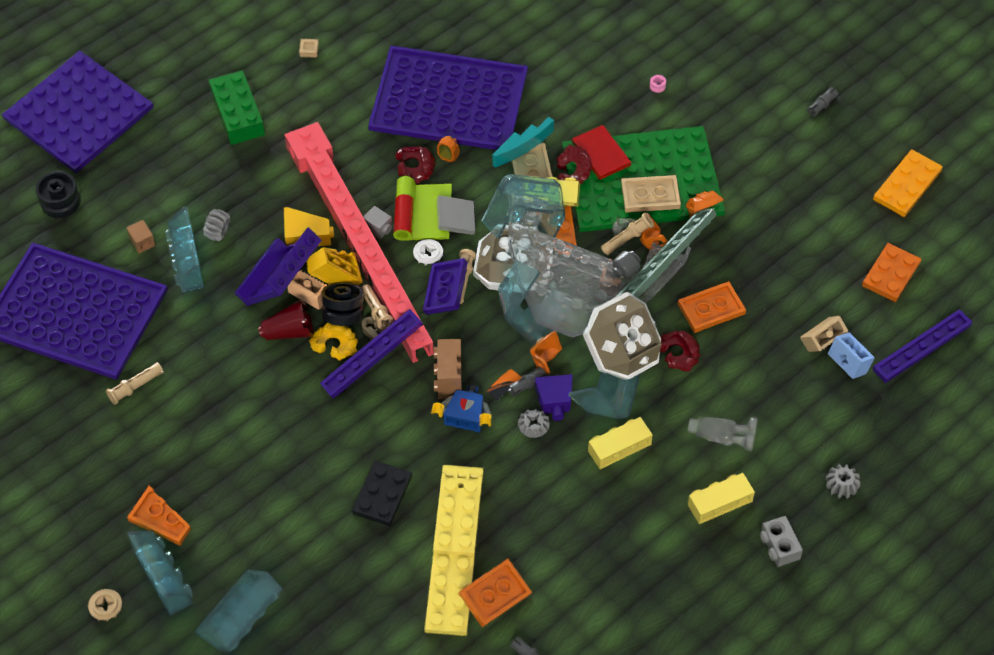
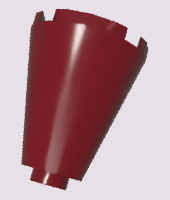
(288, 323)

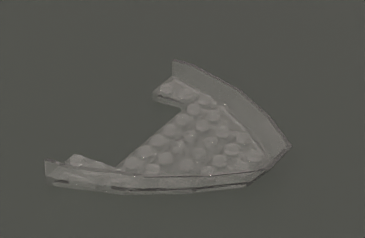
(571, 277)

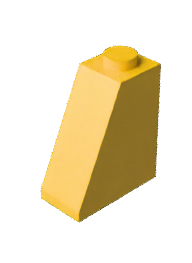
(297, 222)

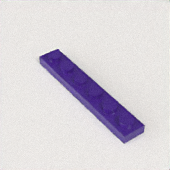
(922, 346)
(371, 353)

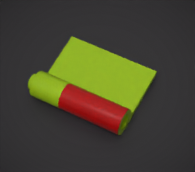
(417, 210)

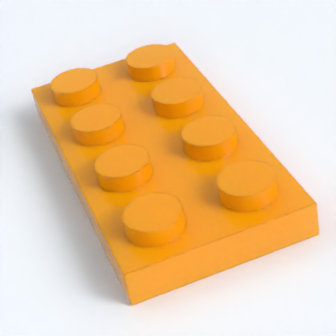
(907, 183)

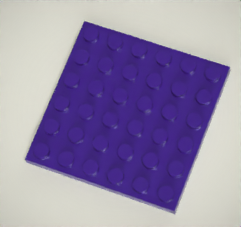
(77, 111)

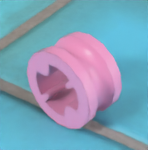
(657, 79)

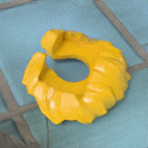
(342, 333)

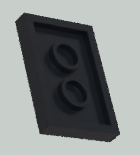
(382, 493)

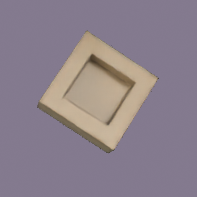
(309, 48)

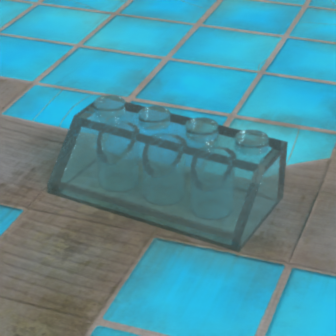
(184, 251)
(160, 570)
(239, 610)

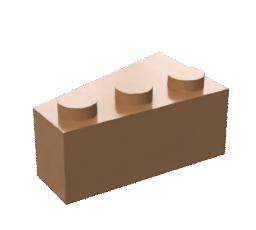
(447, 367)

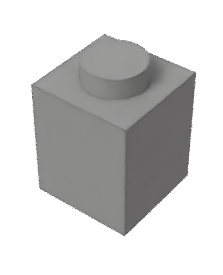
(378, 222)

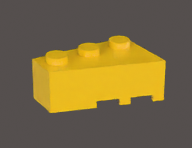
(334, 266)

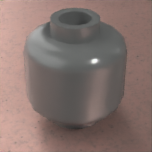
(626, 264)

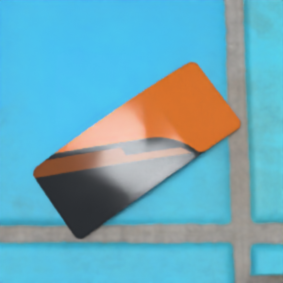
(502, 384)

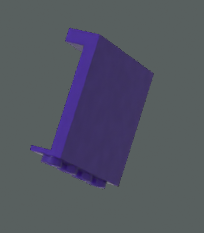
(277, 269)

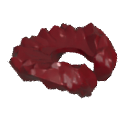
(582, 161)
(425, 166)
(687, 343)

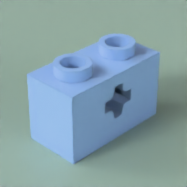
(851, 355)

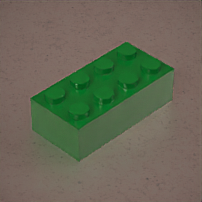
(236, 107)

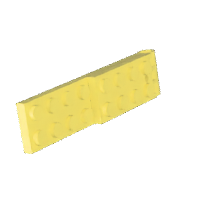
(454, 549)

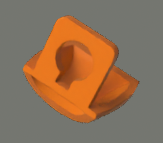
(702, 201)
(652, 235)
(545, 350)

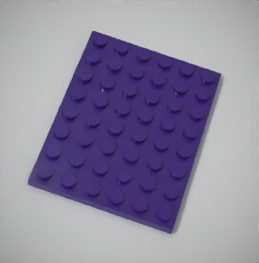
(448, 96)
(76, 310)

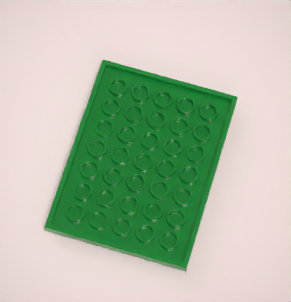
(651, 154)

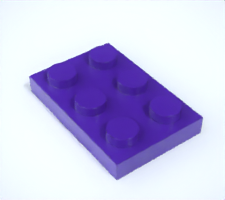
(445, 286)

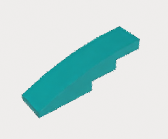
(518, 144)

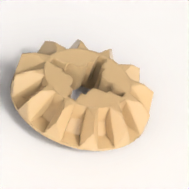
(97, 600)

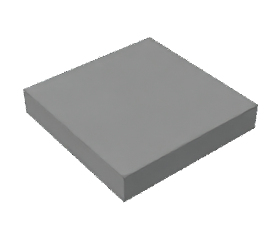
(455, 215)

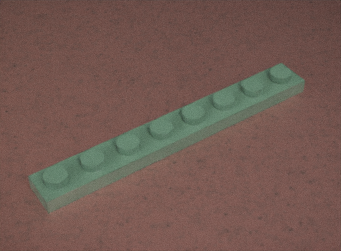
(669, 252)

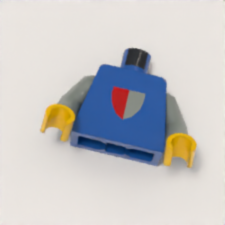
(464, 410)

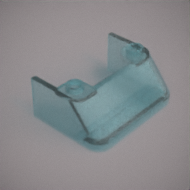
(524, 194)
(511, 294)
(610, 399)

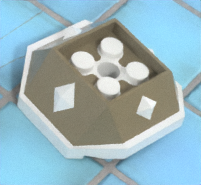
(493, 260)
(609, 338)

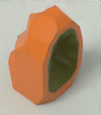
(448, 149)

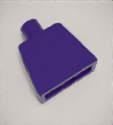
(553, 394)

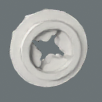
(432, 246)

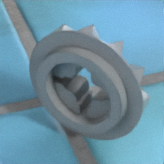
(534, 430)

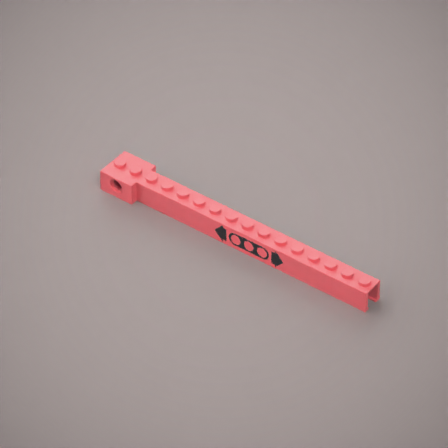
(315, 154)

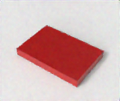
(604, 152)

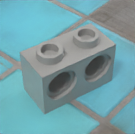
(786, 540)

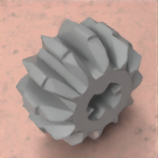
(216, 225)
(837, 476)

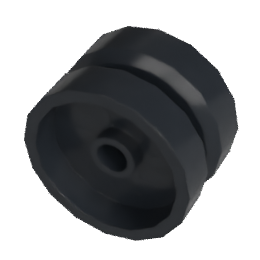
(58, 194)
(342, 303)

